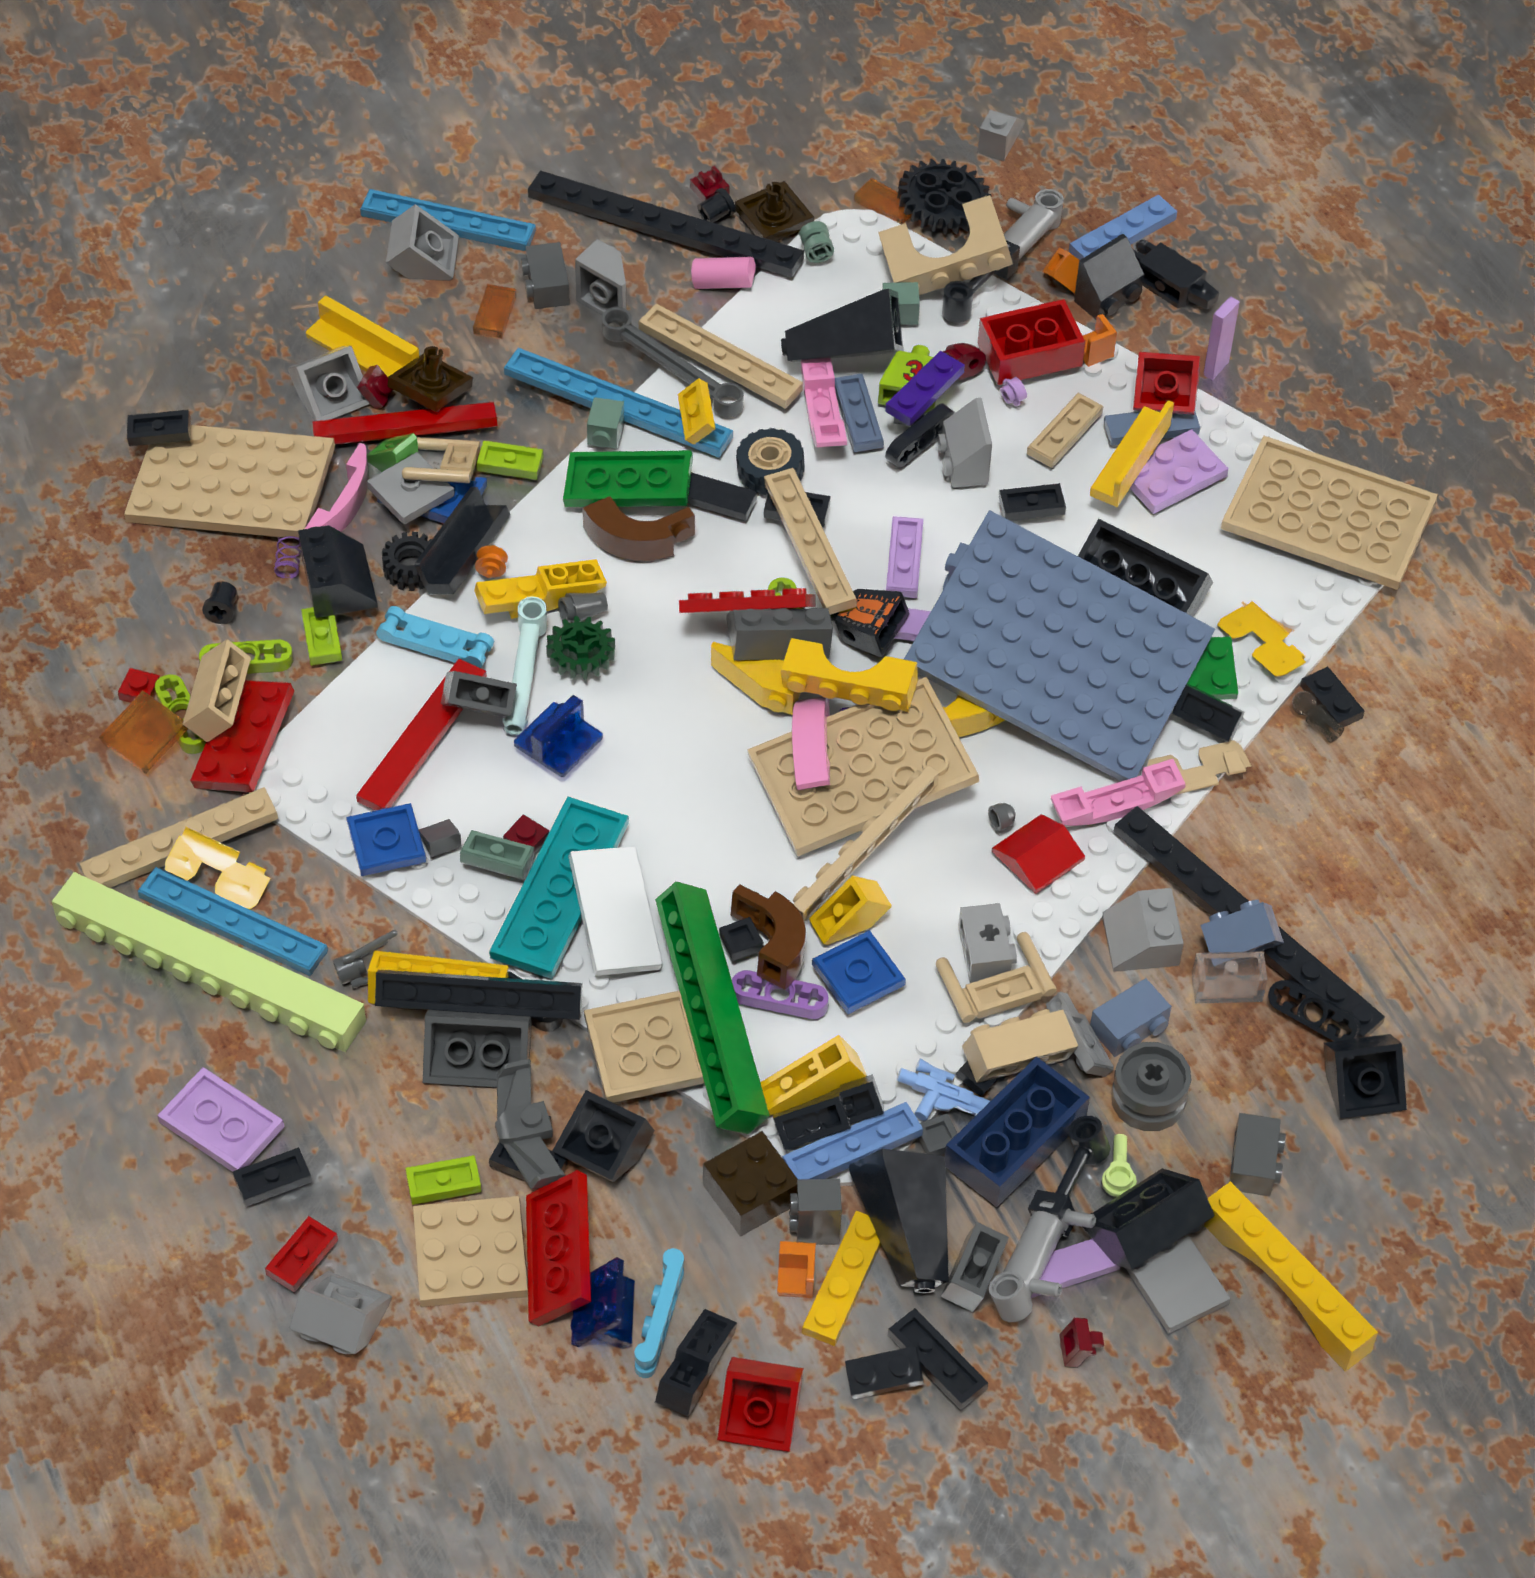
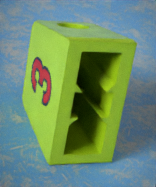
(901, 371)

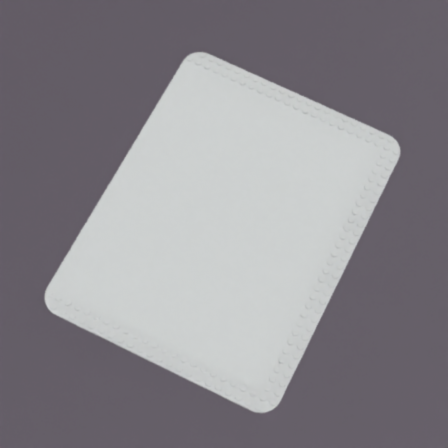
(683, 730)

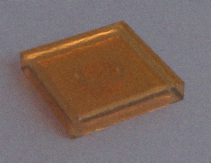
(143, 732)

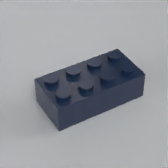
(1015, 1131)

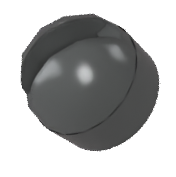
(1001, 816)

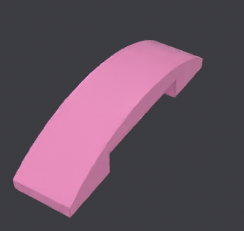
(822, 403)
(350, 498)
(810, 742)
(1118, 799)

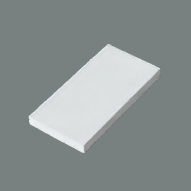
(615, 910)

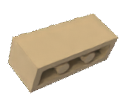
(217, 690)
(1017, 1042)

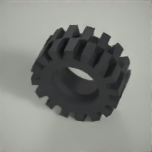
(396, 551)

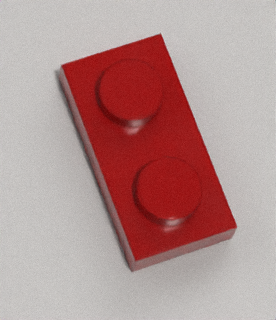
(301, 1254)

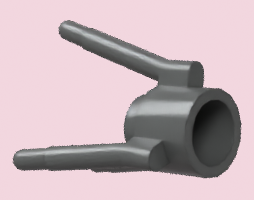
(352, 966)

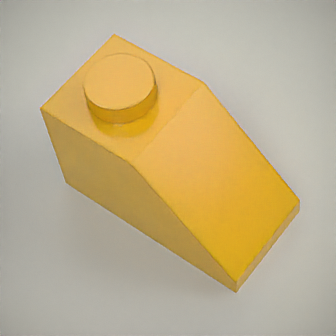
(850, 910)

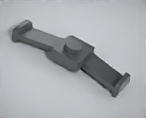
(524, 1125)

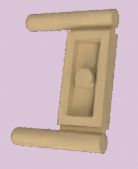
(456, 464)
(1002, 990)

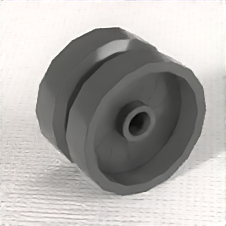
(1151, 1086)

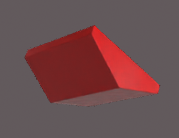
(1039, 852)

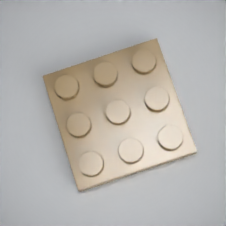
(643, 1047)
(470, 1251)

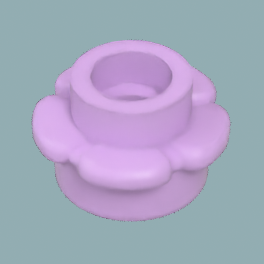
(1013, 391)

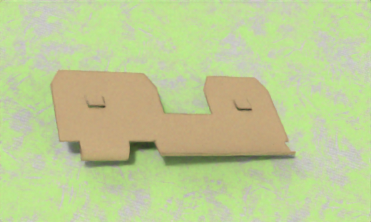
(1216, 759)

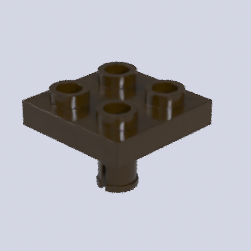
(774, 212)
(430, 380)

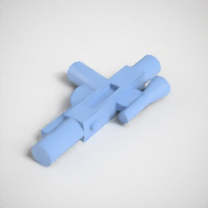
(938, 1092)

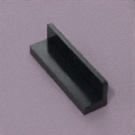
(456, 544)

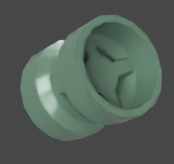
(816, 242)

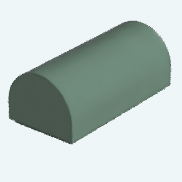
(497, 854)

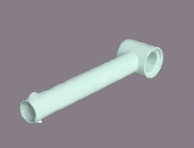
(530, 631)

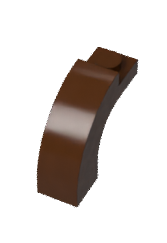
(636, 538)
(784, 926)

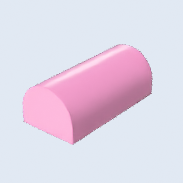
(723, 272)

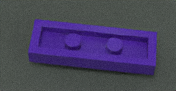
(924, 388)

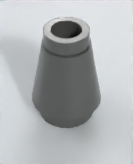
(581, 605)

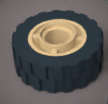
(766, 454)

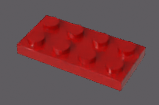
(736, 601)
(239, 753)
(558, 1248)

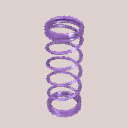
(278, 563)

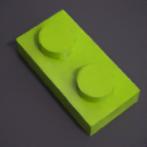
(510, 460)
(321, 638)
(443, 1179)

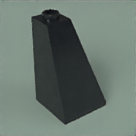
(852, 330)
(909, 1213)

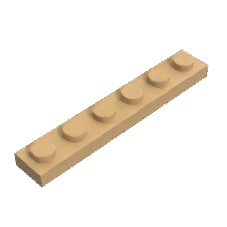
(720, 356)
(810, 541)
(873, 834)
(153, 849)

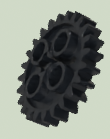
(937, 193)

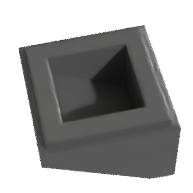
(440, 837)

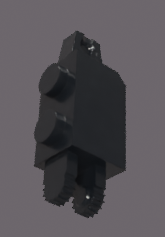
(1174, 276)

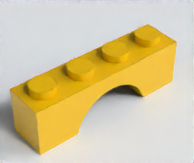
(884, 685)

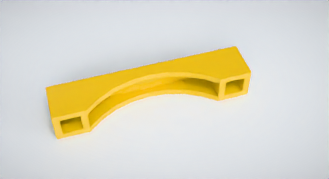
(1330, 1316)

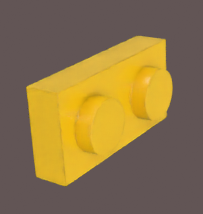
(696, 411)

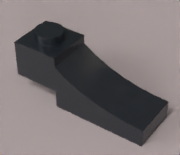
(829, 1112)
(694, 1362)

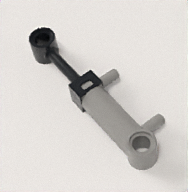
(1020, 237)
(1050, 1218)

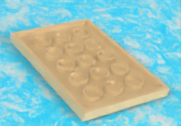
(232, 482)
(1329, 512)
(870, 760)

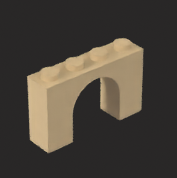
(982, 253)

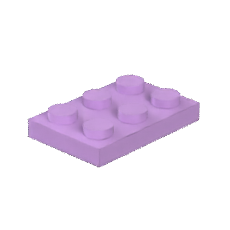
(1177, 471)
(220, 1121)

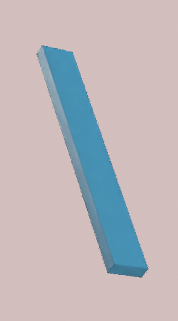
(637, 408)

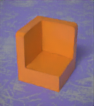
(1063, 268)
(1099, 343)
(796, 1269)

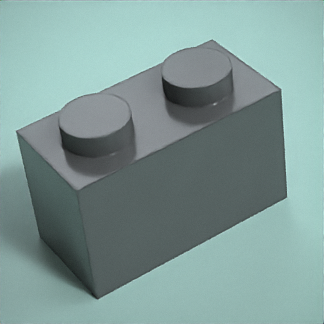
(546, 275)
(478, 693)
(1255, 1154)
(816, 1211)
(974, 1267)

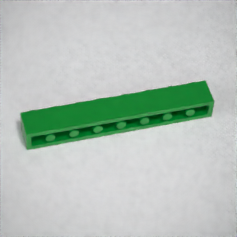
(712, 1008)

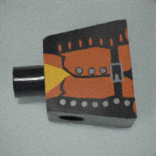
(873, 621)

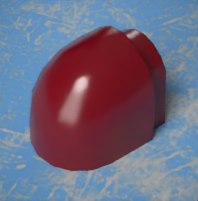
(969, 355)

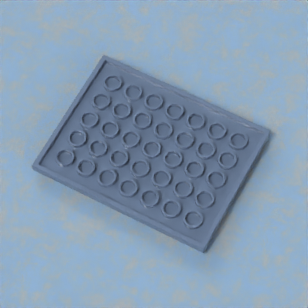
(1059, 647)

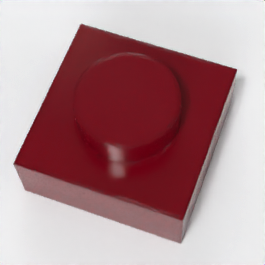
(374, 386)
(527, 832)

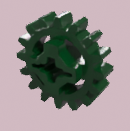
(580, 647)

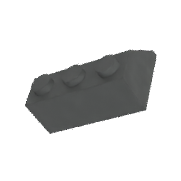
(767, 632)
(472, 1046)

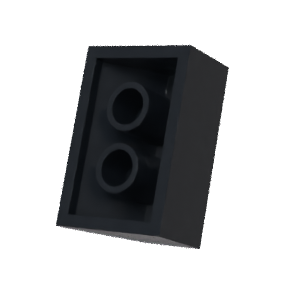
(336, 572)
(1150, 1218)

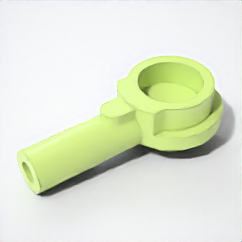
(1119, 1175)

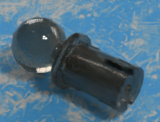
(1305, 704)

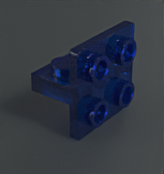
(559, 737)
(610, 1310)

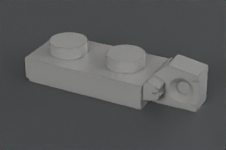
(1089, 1053)

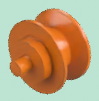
(491, 561)

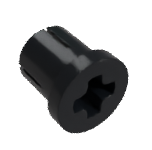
(716, 206)
(220, 604)

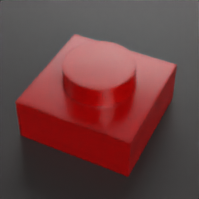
(135, 683)

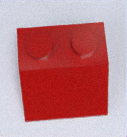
(1167, 378)
(760, 1404)

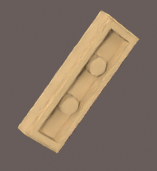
(1065, 430)

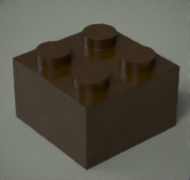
(750, 1183)

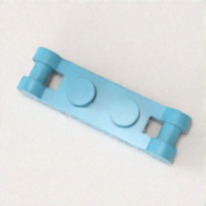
(434, 638)
(656, 1327)

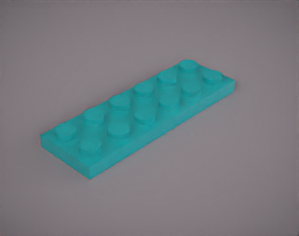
(547, 903)

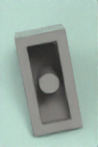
(998, 134)

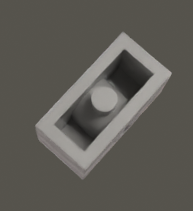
(985, 941)

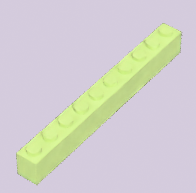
(209, 962)

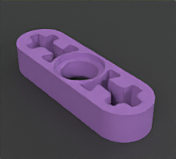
(787, 1006)

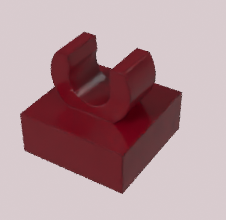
(707, 183)
(1079, 1342)

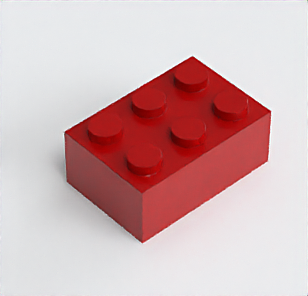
(1031, 341)

